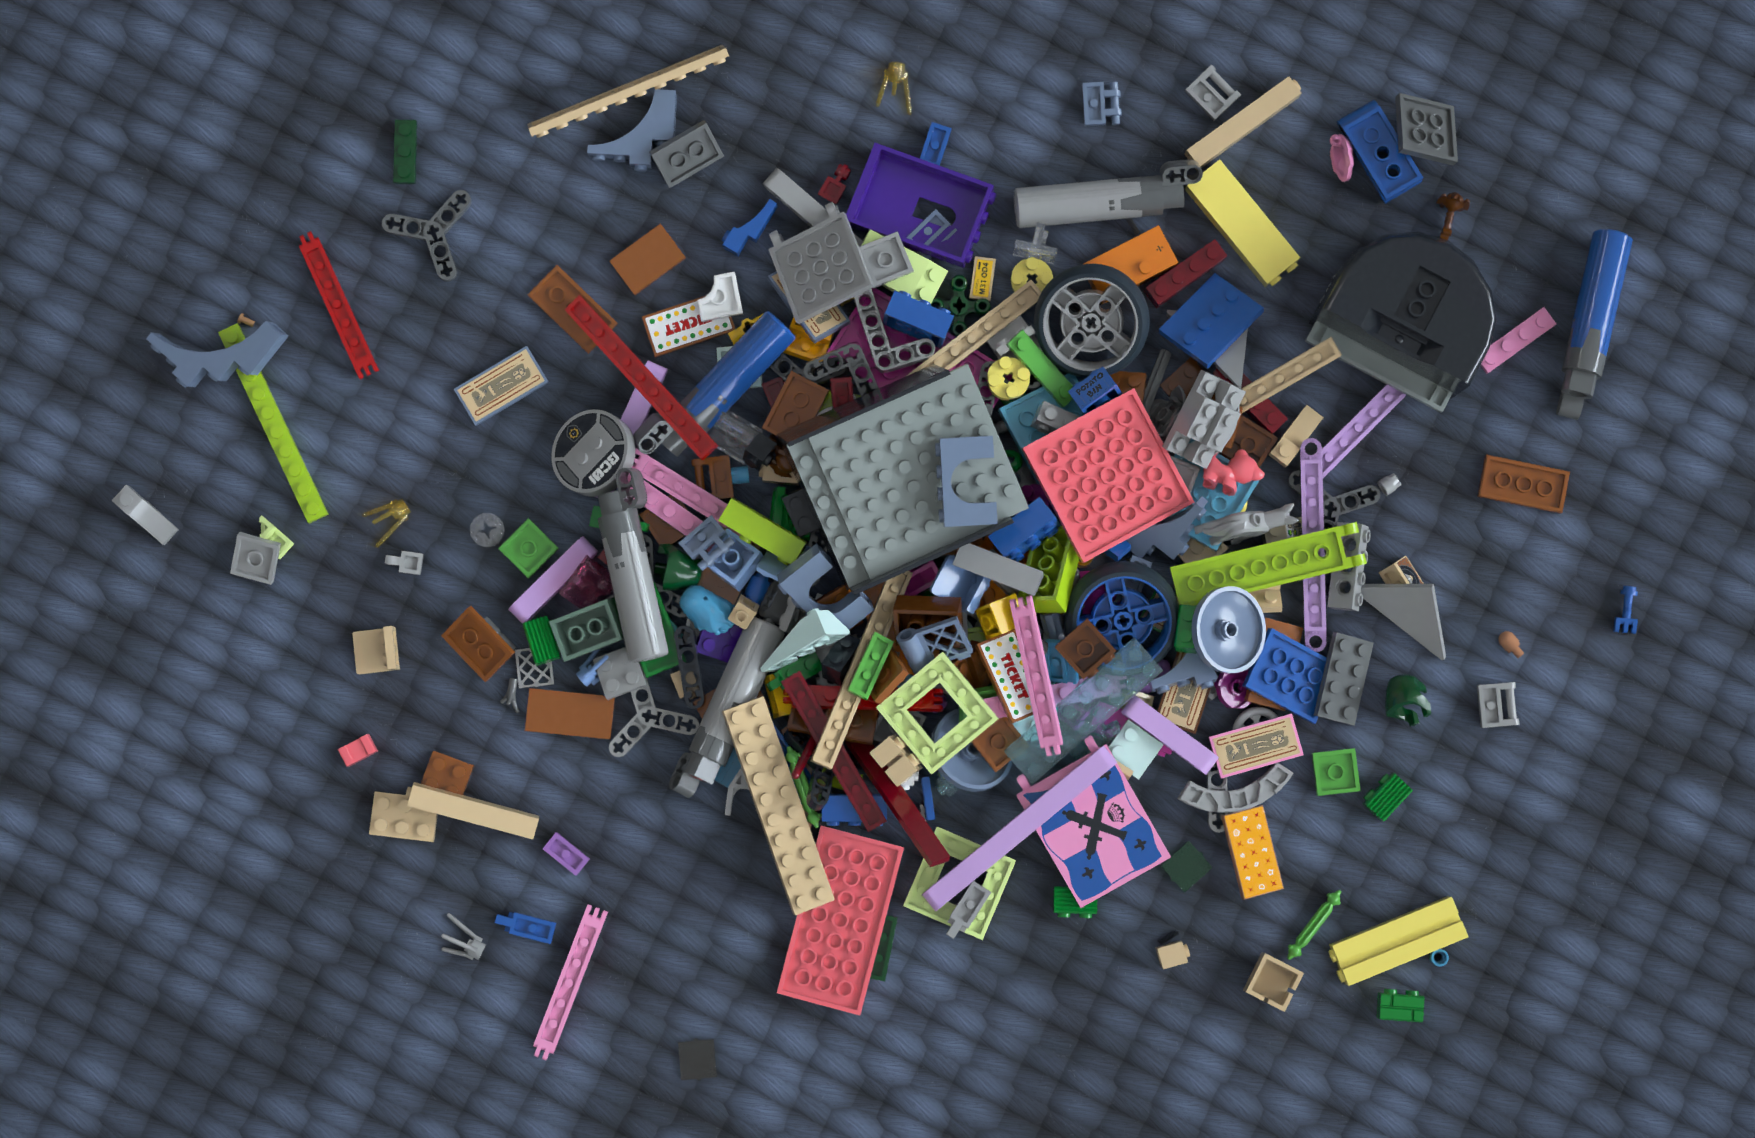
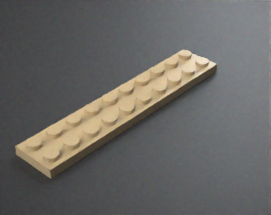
(619, 95)
(778, 805)

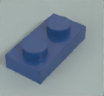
(935, 143)

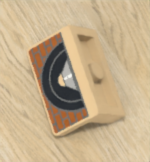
(1400, 573)

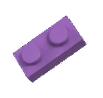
(566, 853)

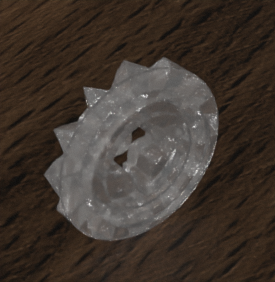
(495, 534)

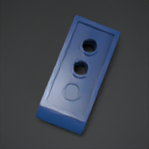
(1371, 133)

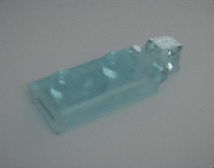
(1102, 735)

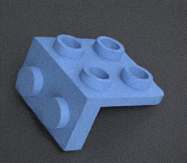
(958, 582)

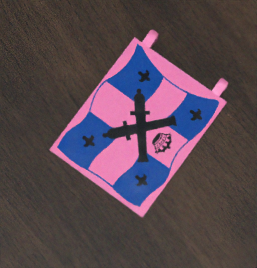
(1099, 834)

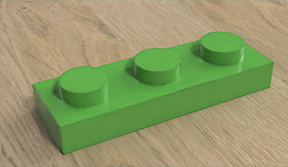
(870, 666)

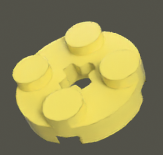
(1033, 267)
(1006, 366)

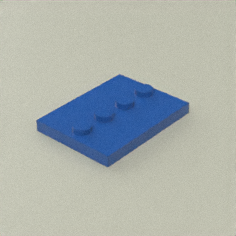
(1211, 320)
(1287, 675)

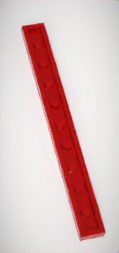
(641, 377)

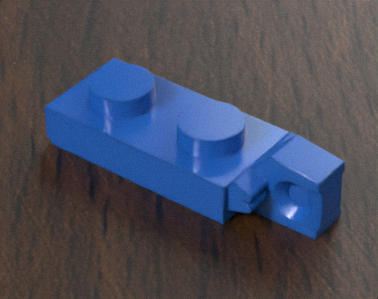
(527, 926)

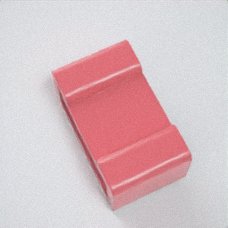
(357, 750)

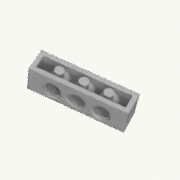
(1356, 577)

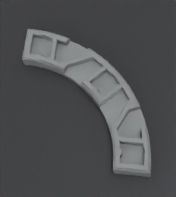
(1240, 798)

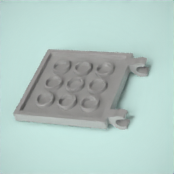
(820, 266)

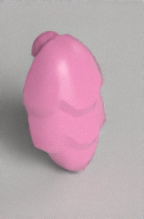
(1341, 156)

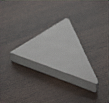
(1232, 360)
(1412, 609)

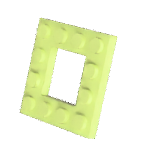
(978, 712)
(926, 876)

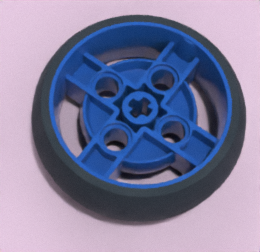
(1112, 576)

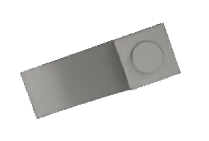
(145, 514)

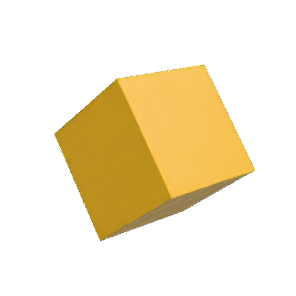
(997, 616)

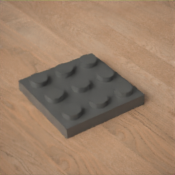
(1426, 129)

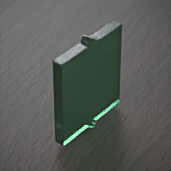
(1186, 866)

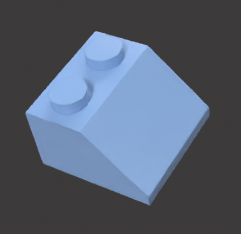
(738, 564)

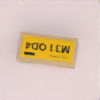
(982, 278)

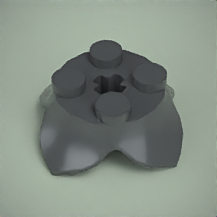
(1164, 412)

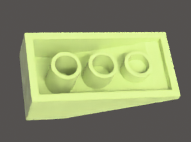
(922, 282)

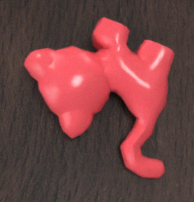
(1239, 469)

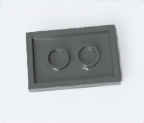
(686, 153)

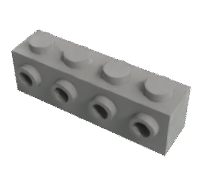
(1050, 418)

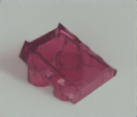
(587, 583)

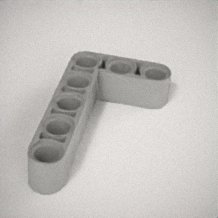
(885, 350)

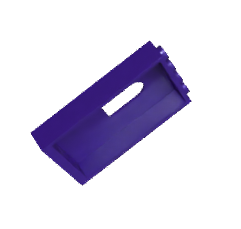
(891, 192)

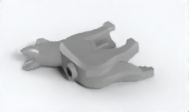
(1245, 525)

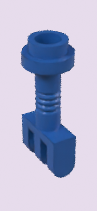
(1626, 619)

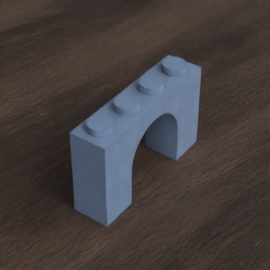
(954, 510)
(804, 571)

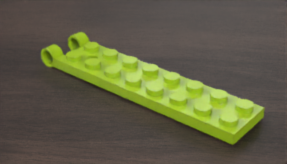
(1266, 564)

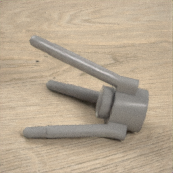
(472, 949)

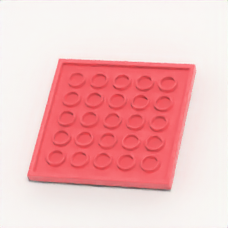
(1107, 475)

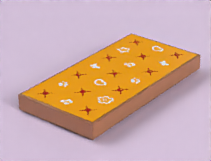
(1252, 852)

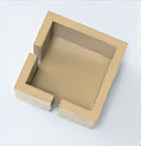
(898, 758)
(1271, 980)

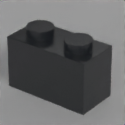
(839, 659)

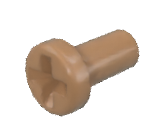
(245, 320)

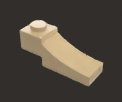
(1292, 439)

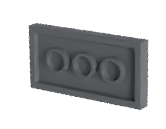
(1343, 678)

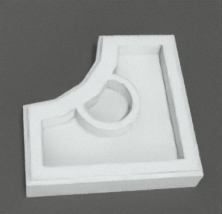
(722, 300)

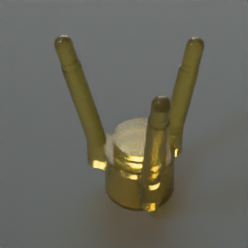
(895, 74)
(397, 509)

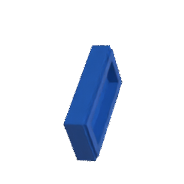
(927, 797)

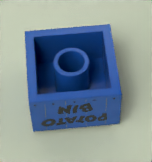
(1094, 390)

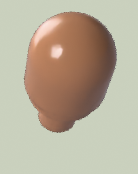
(1510, 643)

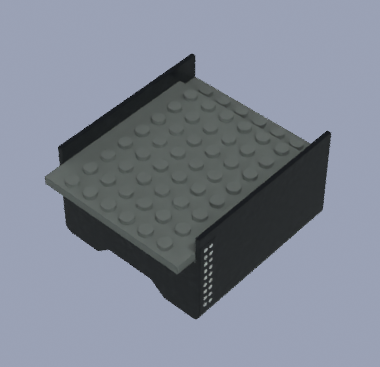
(874, 481)

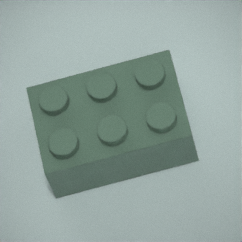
(587, 629)

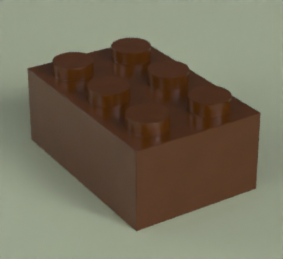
(926, 610)

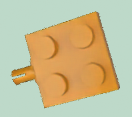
(803, 346)

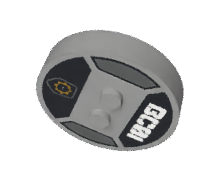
(592, 451)

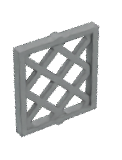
(519, 668)

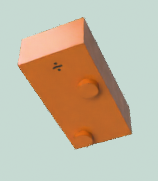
(1138, 258)

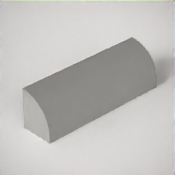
(999, 568)

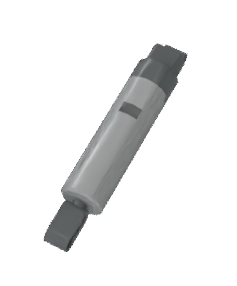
(738, 685)

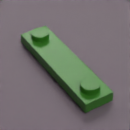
(1041, 367)

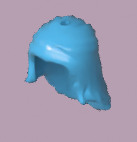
(706, 609)

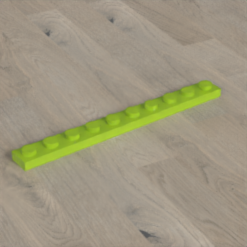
(278, 435)

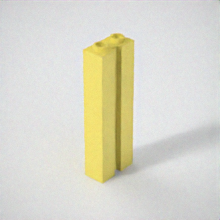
(1243, 224)
(1397, 941)

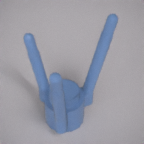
(588, 673)

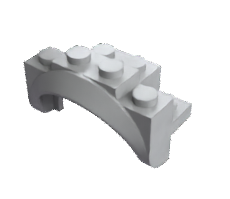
(1205, 420)

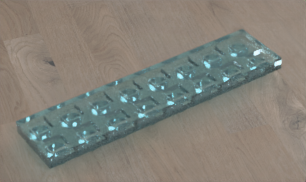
(1087, 708)

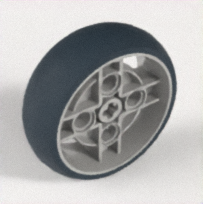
(1072, 322)

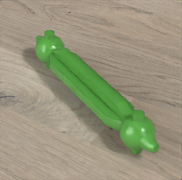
(802, 787)
(1314, 924)

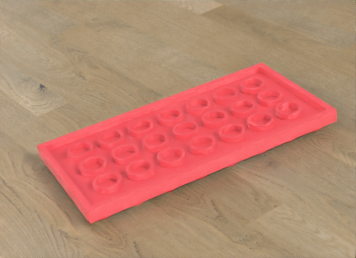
(838, 941)

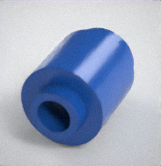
(757, 588)

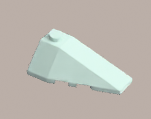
(812, 631)

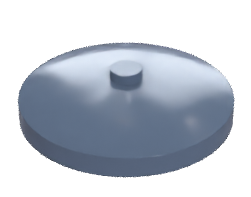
(1228, 629)
(968, 767)

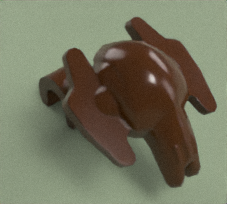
(1453, 203)
(782, 465)

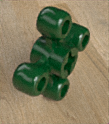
(968, 306)

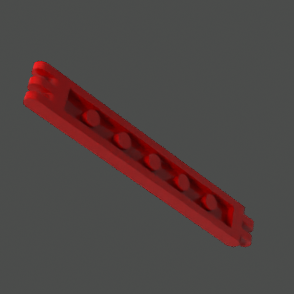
(337, 305)
(827, 696)

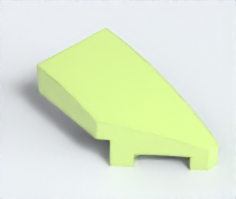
(270, 532)

